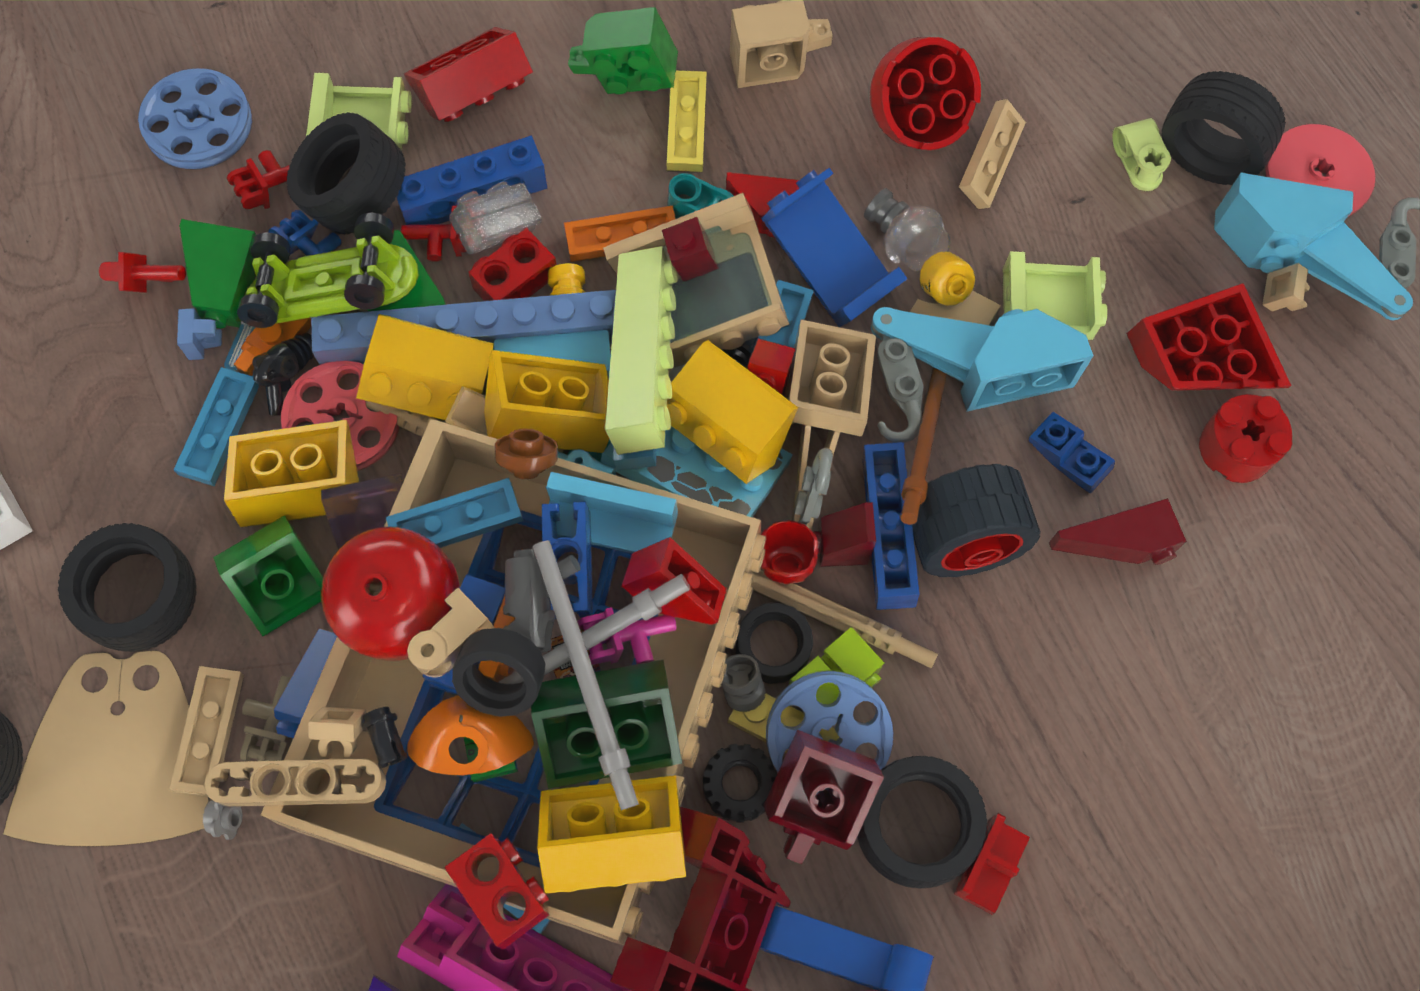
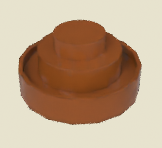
(526, 453)

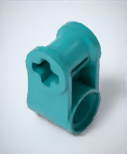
(701, 194)

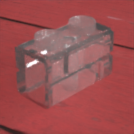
(493, 217)

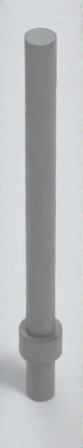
(644, 606)
(614, 760)

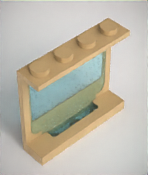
(727, 303)

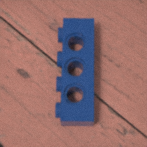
(431, 193)
(894, 550)

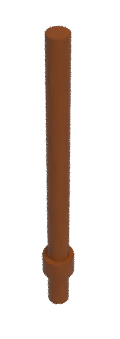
(915, 486)

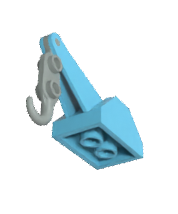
(1290, 222)
(998, 363)

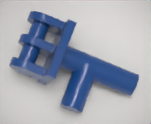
(299, 232)

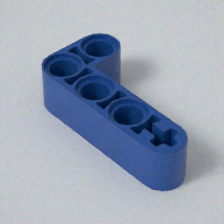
(845, 953)

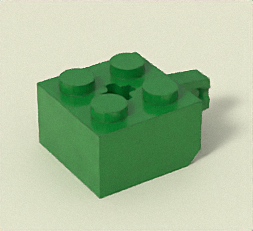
(627, 51)

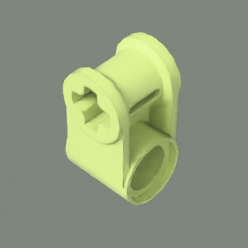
(1142, 153)

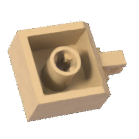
(773, 41)

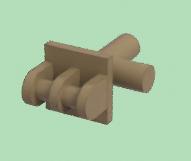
(269, 734)

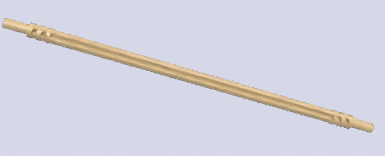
(791, 595)

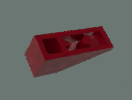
(1128, 536)

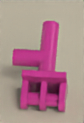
(635, 633)

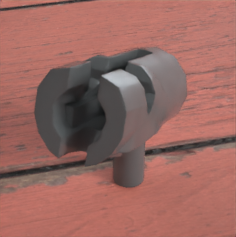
(528, 597)

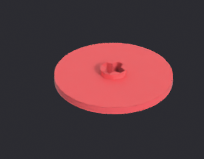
(1330, 151)

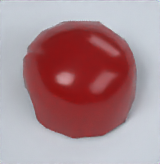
(789, 552)

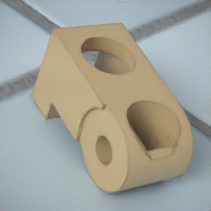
(437, 649)

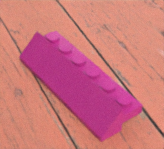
(461, 955)

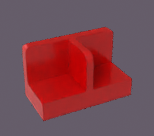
(994, 867)

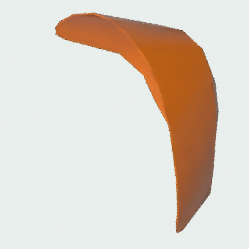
(497, 738)

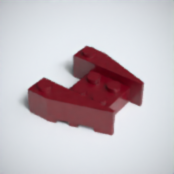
(721, 920)

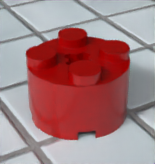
(1246, 437)

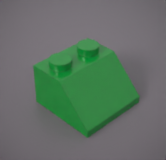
(271, 575)

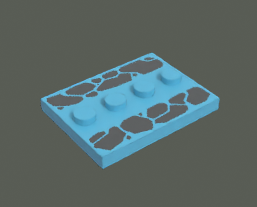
(696, 475)

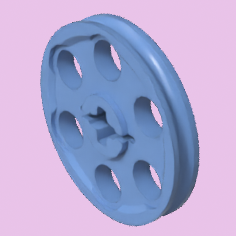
(201, 129)
(822, 716)

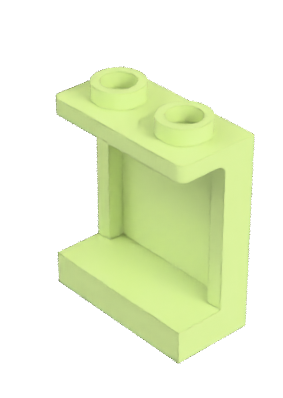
(379, 105)
(1059, 291)

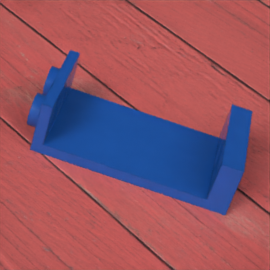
(829, 249)

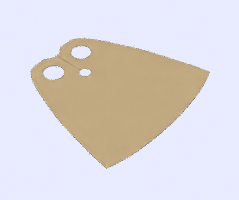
(106, 774)

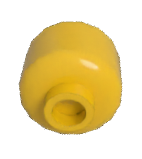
(947, 278)

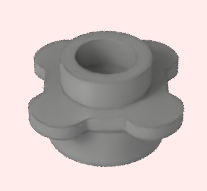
(222, 820)

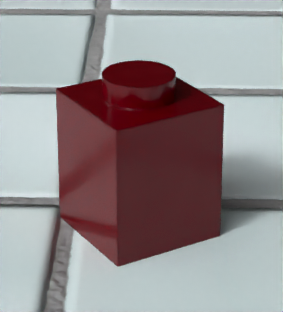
(690, 249)

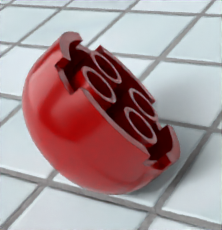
(925, 92)
(413, 587)

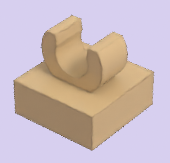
(1286, 288)
(336, 725)

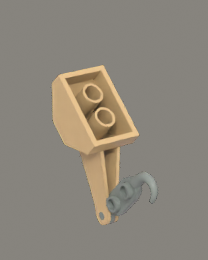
(832, 392)

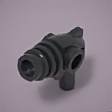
(280, 364)

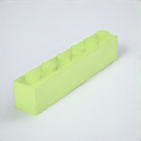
(641, 352)

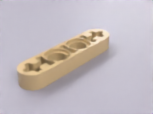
(295, 786)

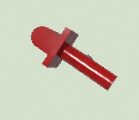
(254, 186)
(435, 234)
(133, 272)

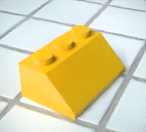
(421, 367)
(550, 396)
(729, 412)
(286, 470)
(595, 844)

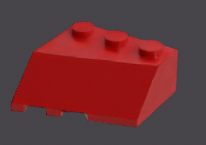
(1209, 345)

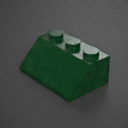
(639, 713)

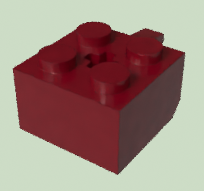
(833, 813)

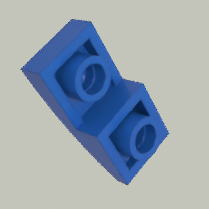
(1069, 452)

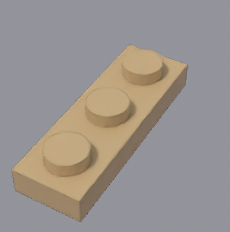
(992, 154)
(206, 728)

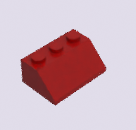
(470, 73)

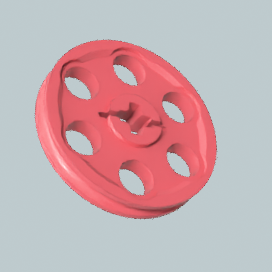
(332, 402)

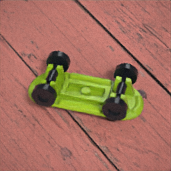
(329, 281)

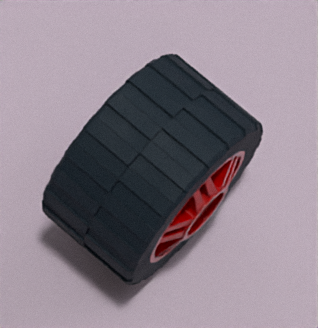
(974, 521)

